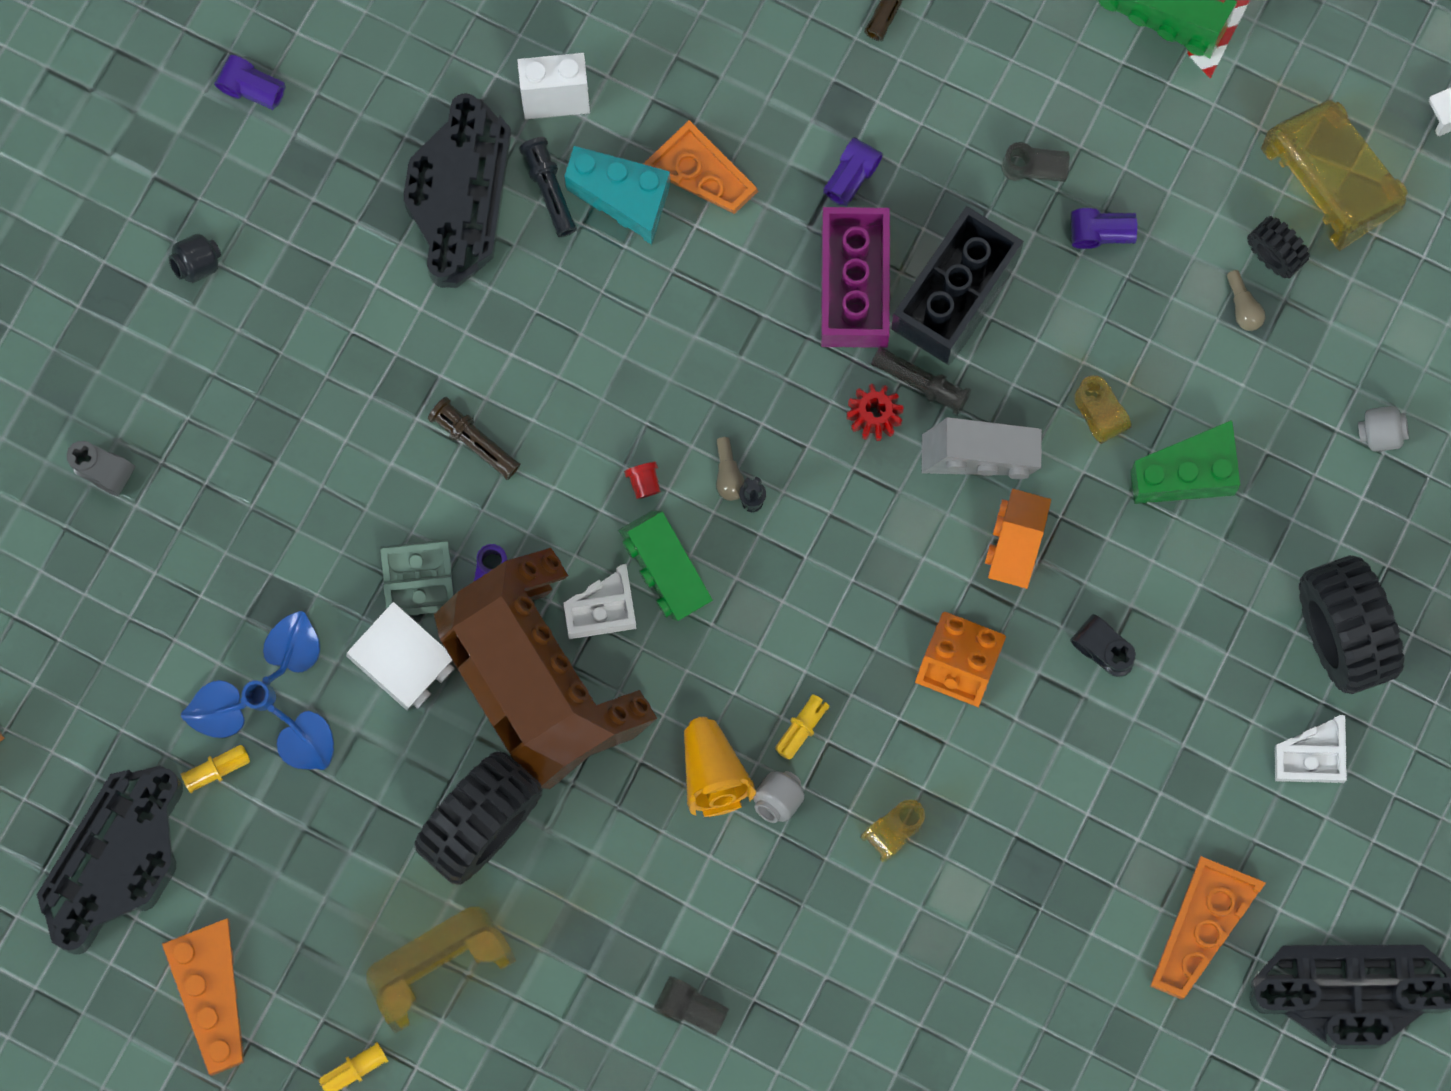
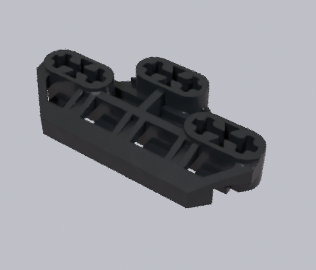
(450, 189)
(120, 862)
(1356, 998)

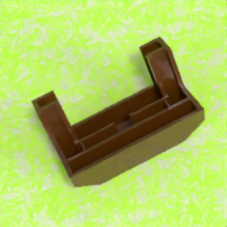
(526, 677)

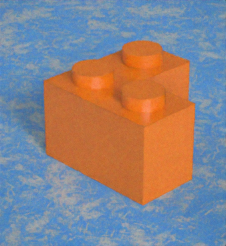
(1020, 533)

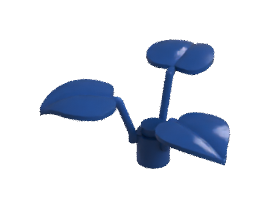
(218, 707)

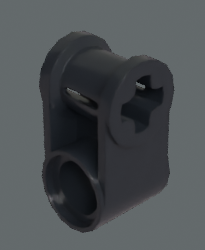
(1100, 643)

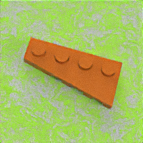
(207, 986)

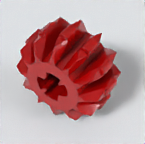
(885, 406)

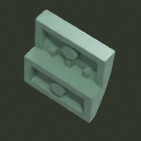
(417, 576)

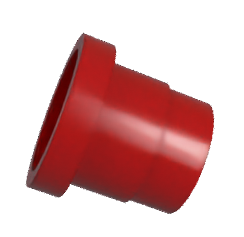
(644, 479)

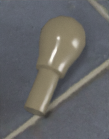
(1248, 311)
(729, 477)

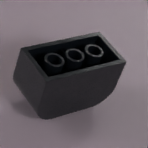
(957, 286)

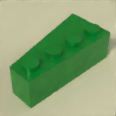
(1189, 22)

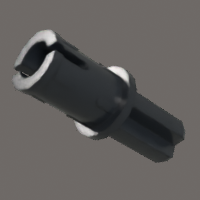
(752, 494)

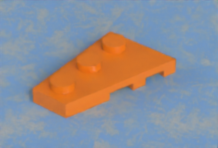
(703, 169)

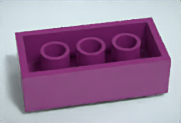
(855, 277)

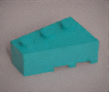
(620, 188)

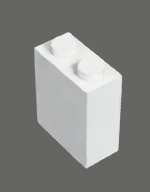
(553, 86)
(401, 657)

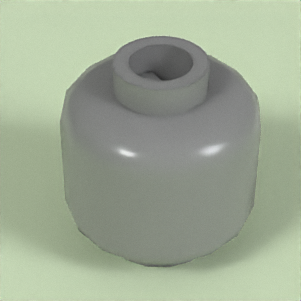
(1384, 428)
(778, 796)

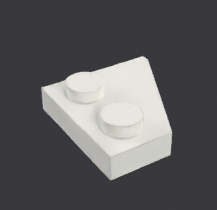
(602, 607)
(1314, 754)

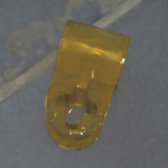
(1103, 414)
(893, 830)

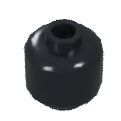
(194, 258)

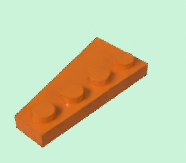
(1206, 917)

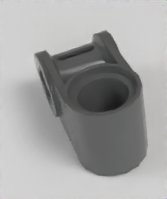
(103, 470)

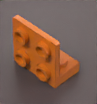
(960, 659)

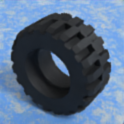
(1351, 624)
(478, 817)

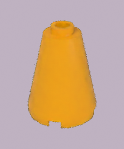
(713, 770)

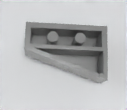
(981, 449)

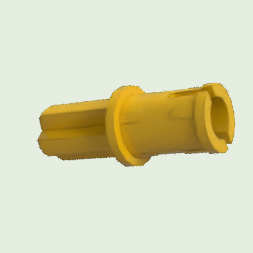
(801, 727)
(215, 768)
(353, 1069)

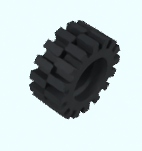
(1278, 247)

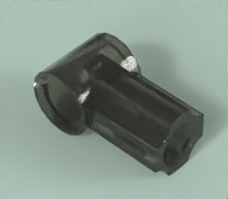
(1040, 163)
(683, 1002)

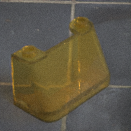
(1336, 170)
(394, 973)

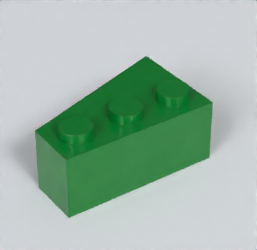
(1189, 469)
(665, 565)

